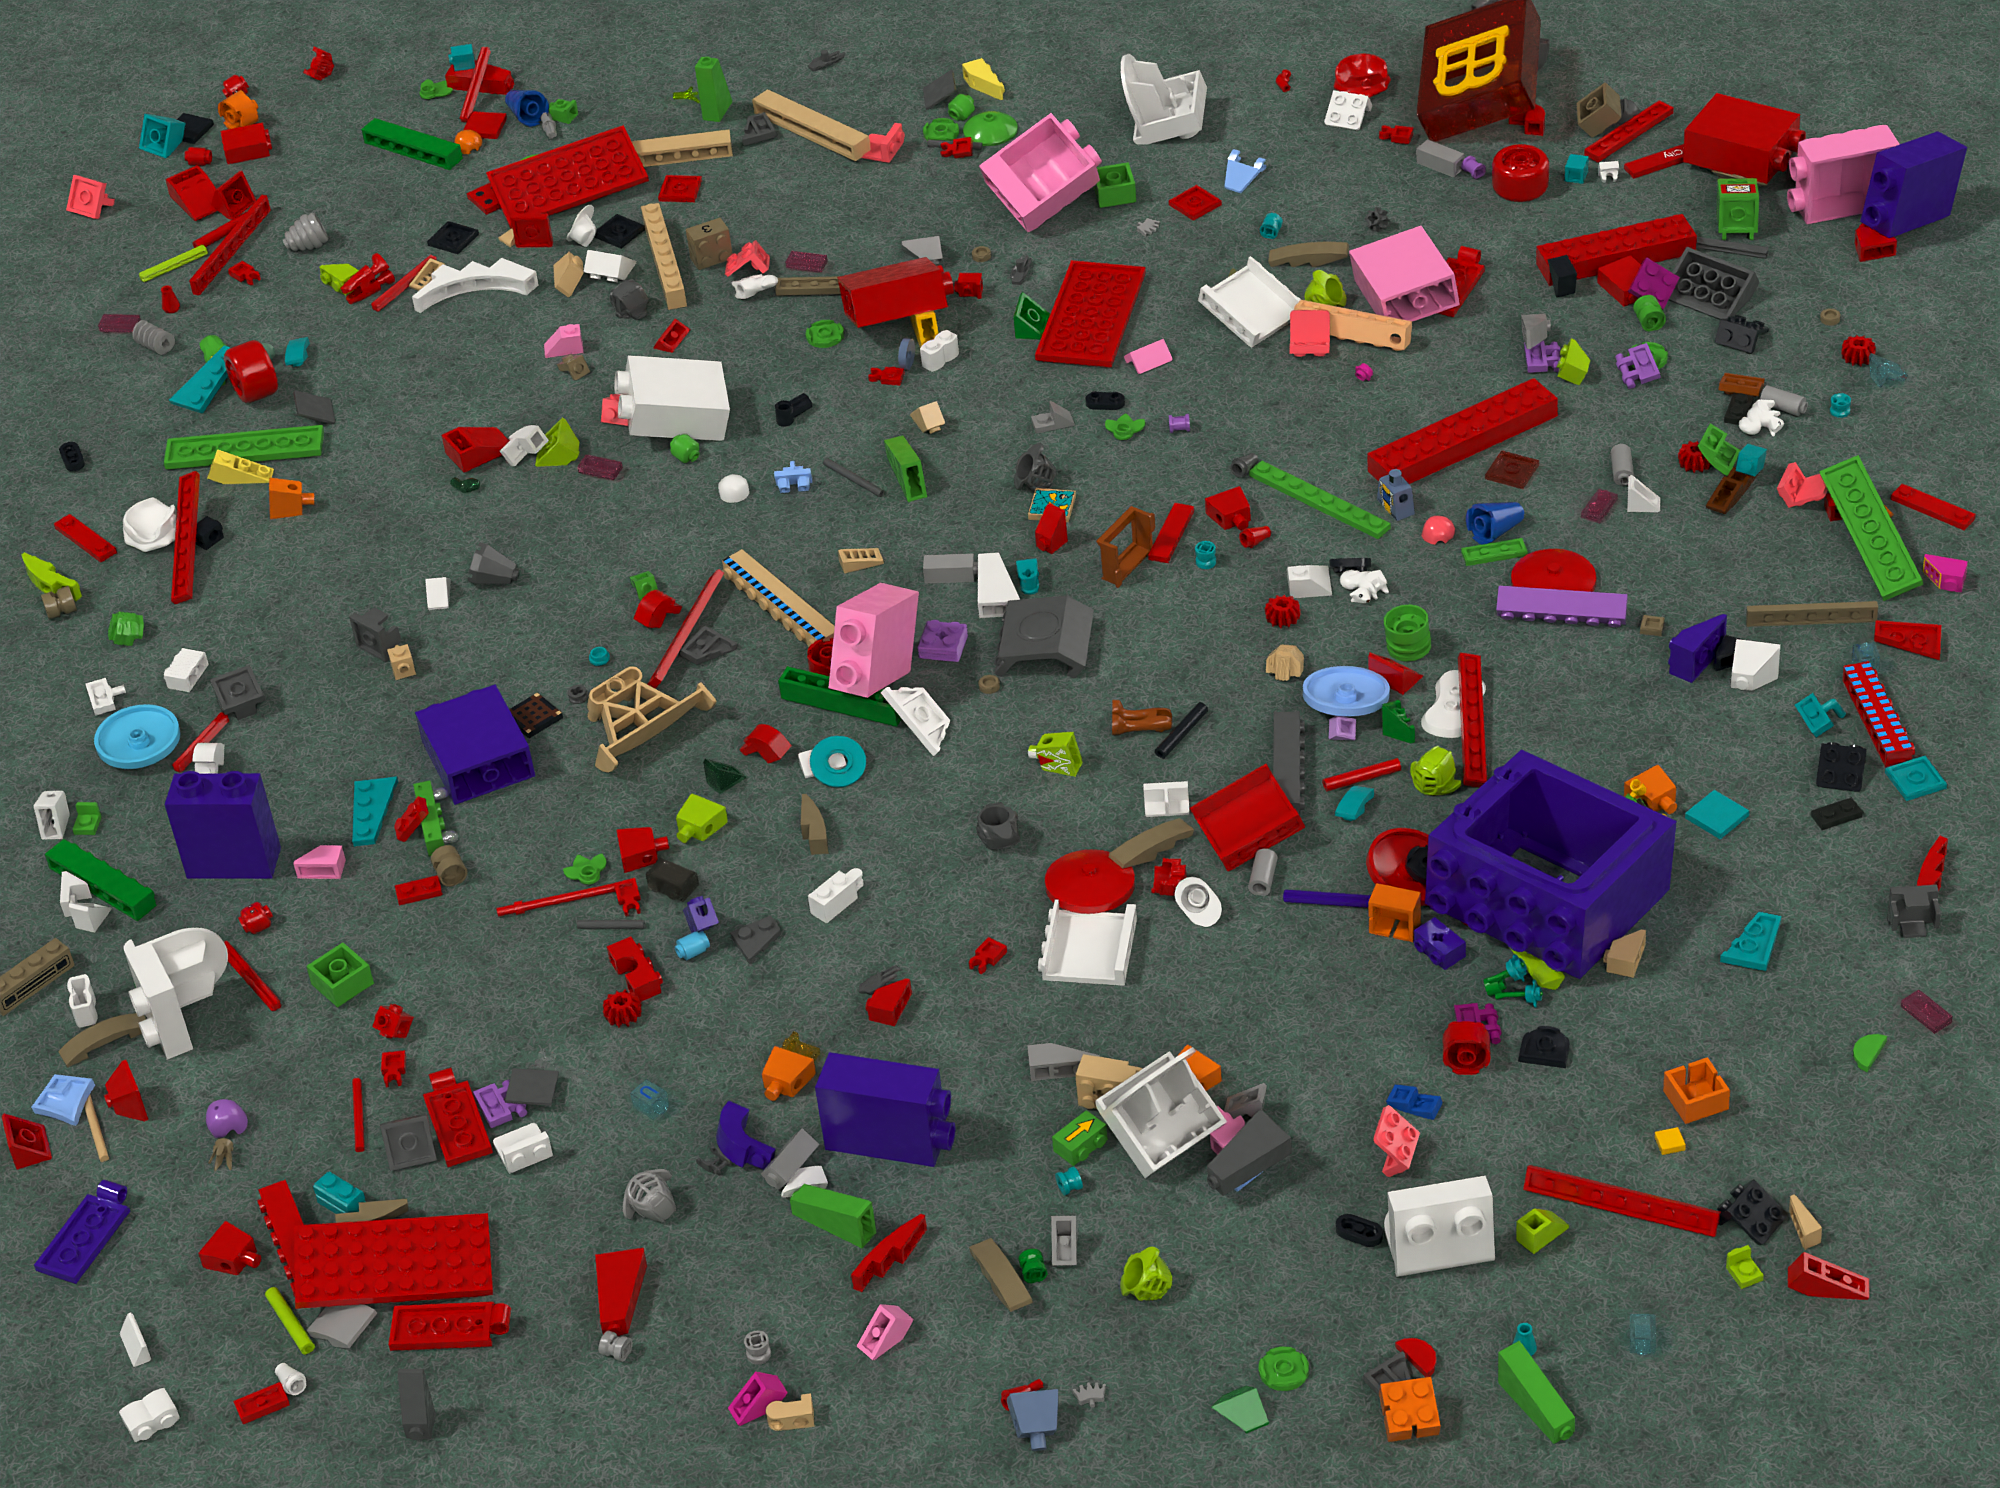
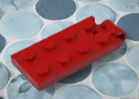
(1467, 274)
(456, 1119)
(447, 1325)

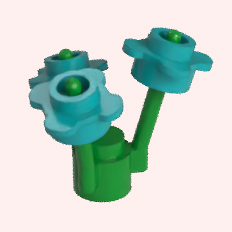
(1516, 969)

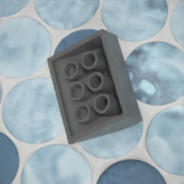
(1712, 284)

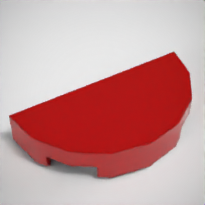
(1419, 1354)

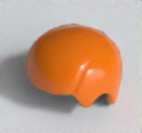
(468, 141)

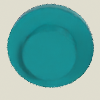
(599, 656)

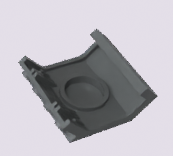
(1045, 630)

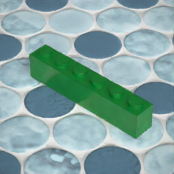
(412, 144)
(814, 690)
(103, 880)

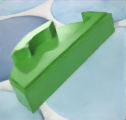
(1868, 1049)

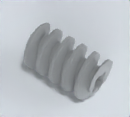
(153, 337)

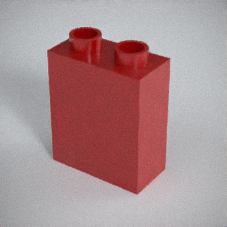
(1742, 138)
(894, 291)

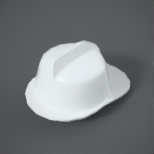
(583, 227)
(1198, 901)

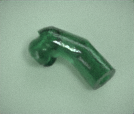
(466, 485)

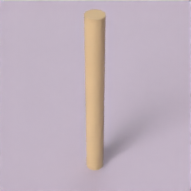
(95, 1129)

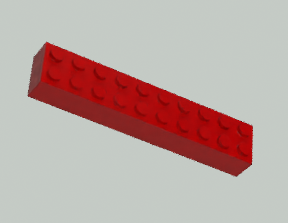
(1465, 432)

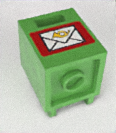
(1737, 206)

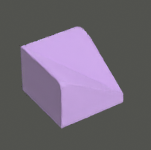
(1342, 728)

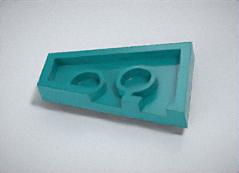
(1755, 943)

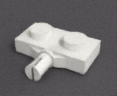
(103, 695)

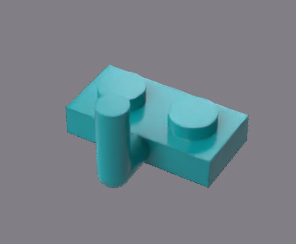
(1815, 713)

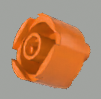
(238, 110)

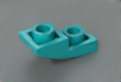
(296, 351)
(1354, 802)

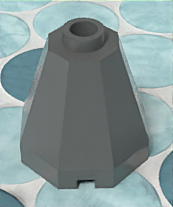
(492, 567)

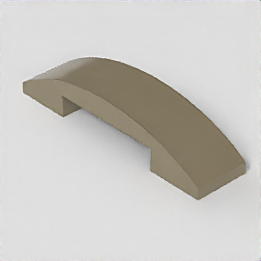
(99, 1035)

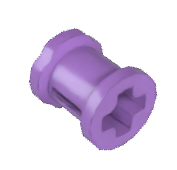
(1476, 169)
(1179, 423)

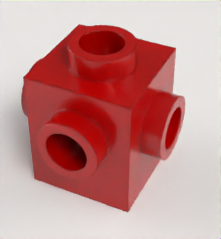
(392, 1021)

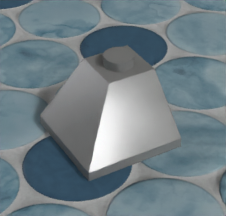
(924, 247)

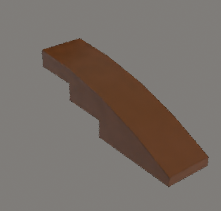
(1730, 491)

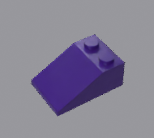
(1696, 648)

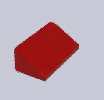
(672, 336)

